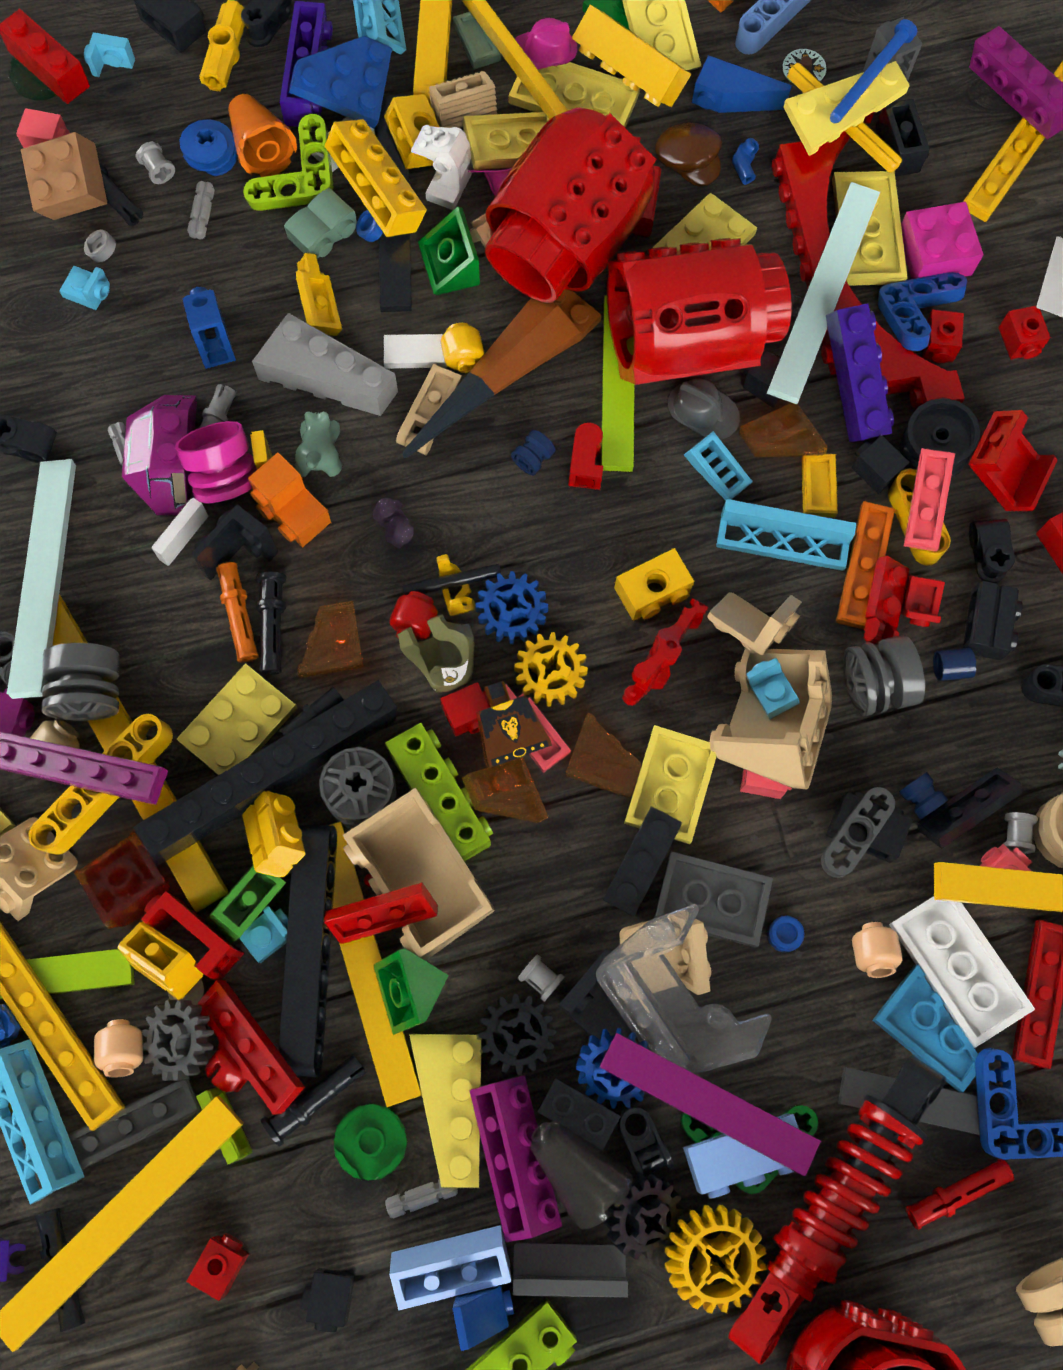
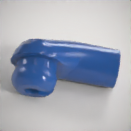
(743, 158)

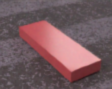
(929, 499)

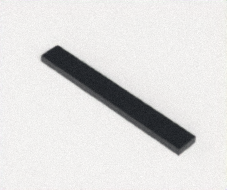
(394, 250)

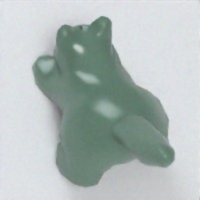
(317, 445)

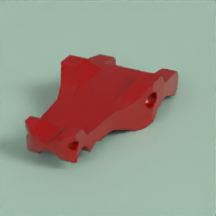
(665, 652)

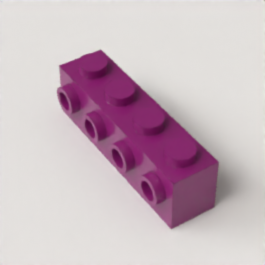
(1020, 80)
(519, 1184)

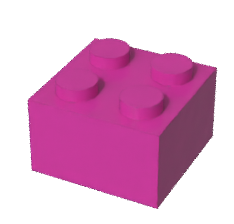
(940, 241)

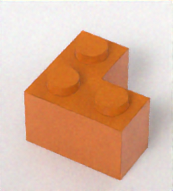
(284, 498)

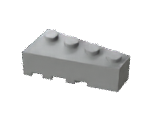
(323, 366)

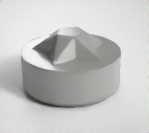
(99, 246)

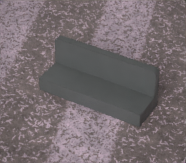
(569, 1270)

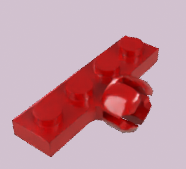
(246, 1051)

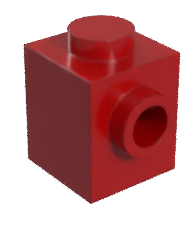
(1024, 332)
(945, 336)
(462, 708)
(218, 1266)

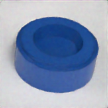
(368, 228)
(785, 934)

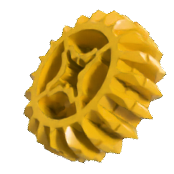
(705, 1270)

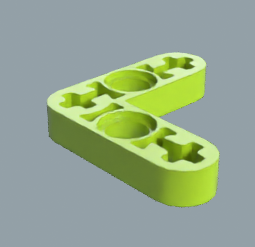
(304, 181)

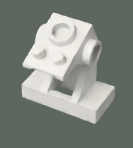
(451, 160)

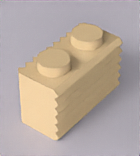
(463, 97)

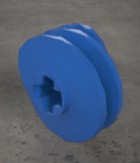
(209, 147)

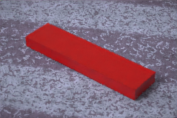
(1044, 989)

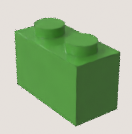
(243, 904)

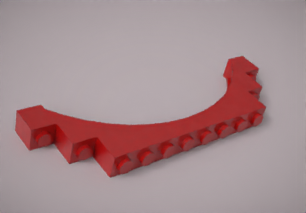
(804, 192)

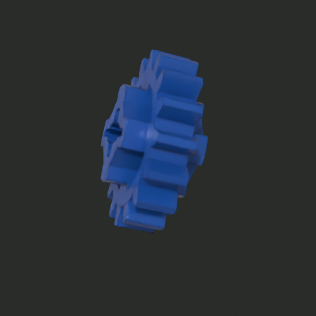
(524, 613)
(600, 1081)

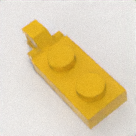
(317, 296)

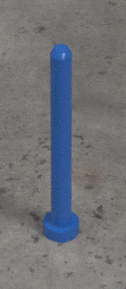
(904, 33)

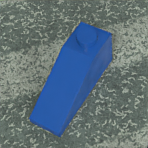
(736, 89)
(481, 1315)

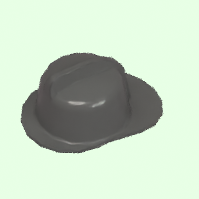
(703, 408)

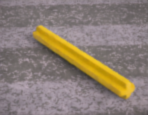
(861, 133)

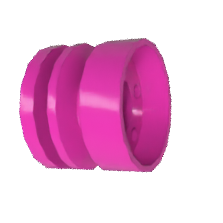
(217, 461)

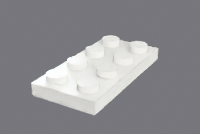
(962, 968)

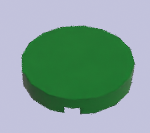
(370, 1142)

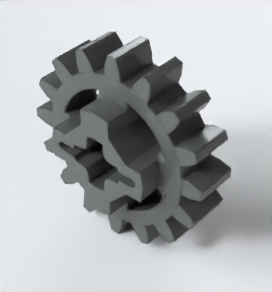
(177, 1040)

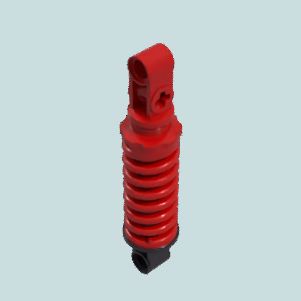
(813, 1247)

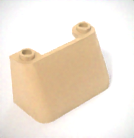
(790, 742)

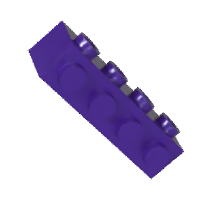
(307, 36)
(859, 372)

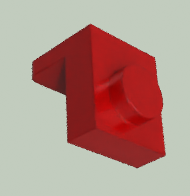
(923, 600)

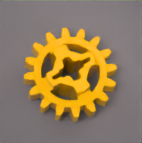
(561, 676)

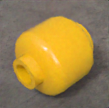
(461, 347)

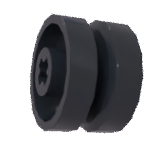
(942, 427)

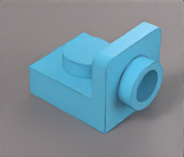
(108, 50)
(86, 287)
(772, 688)
(266, 934)

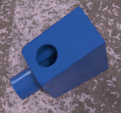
(204, 313)

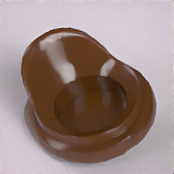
(691, 152)

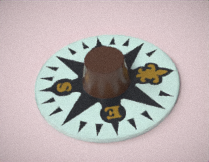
(809, 59)

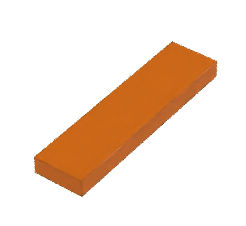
(868, 545)

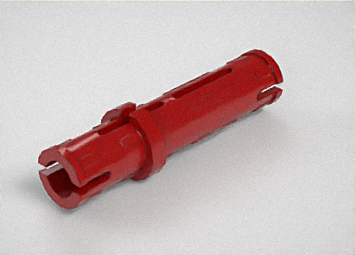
(945, 1201)

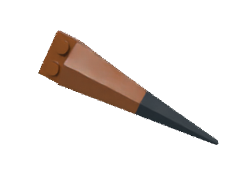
(528, 341)

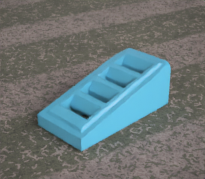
(727, 460)

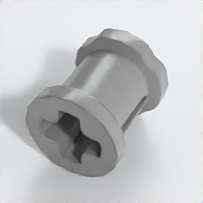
(152, 158)
(1020, 831)
(540, 977)

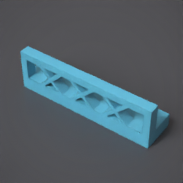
(373, 21)
(789, 524)
(37, 1121)

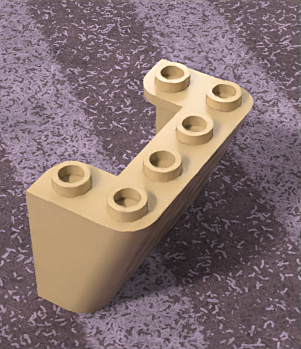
(409, 847)

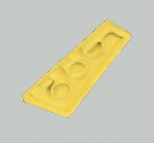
(812, 109)
(446, 1072)

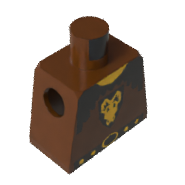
(509, 727)

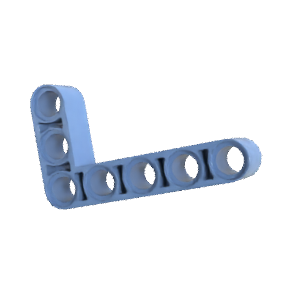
(765, 21)

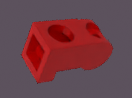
(585, 449)

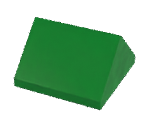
(450, 255)
(408, 988)

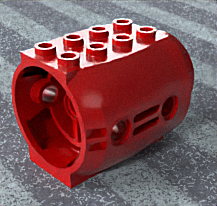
(568, 204)
(695, 309)
(861, 1340)

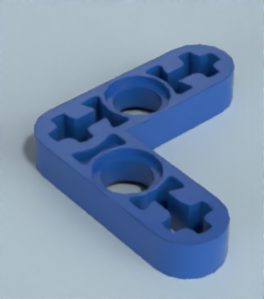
(940, 290)
(1006, 1121)

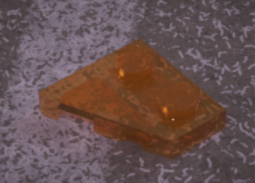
(783, 434)
(333, 642)
(602, 760)
(506, 791)

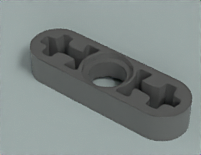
(864, 806)

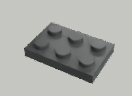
(728, 898)

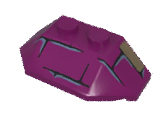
(150, 453)

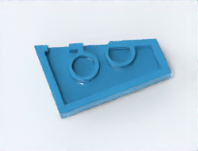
(924, 1027)

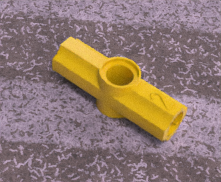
(223, 46)

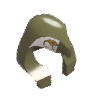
(445, 657)

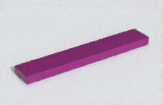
(81, 768)
(710, 1104)

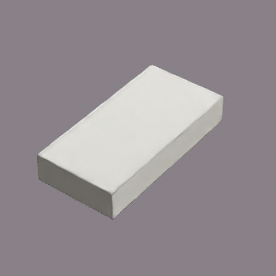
(413, 351)
(180, 531)

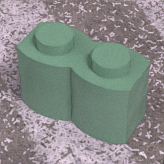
(321, 224)

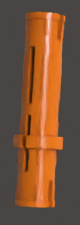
(234, 600)

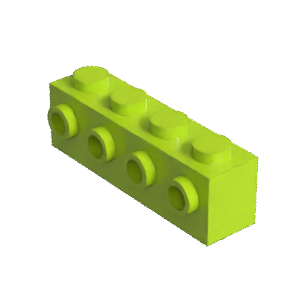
(433, 777)
(532, 1343)

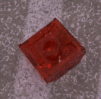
(122, 882)

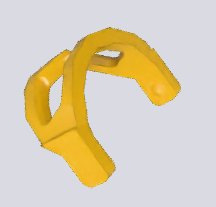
(455, 605)

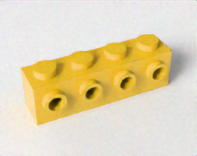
(631, 57)
(375, 177)

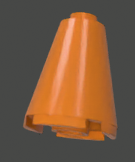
(260, 137)

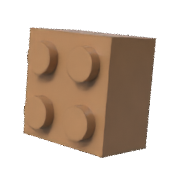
(64, 176)

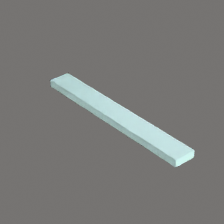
(823, 293)
(41, 577)

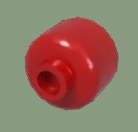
(413, 612)

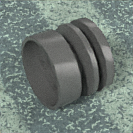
(884, 675)
(80, 682)
(343, 772)

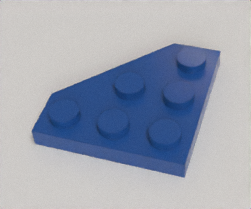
(345, 78)

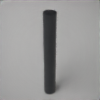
(453, 580)

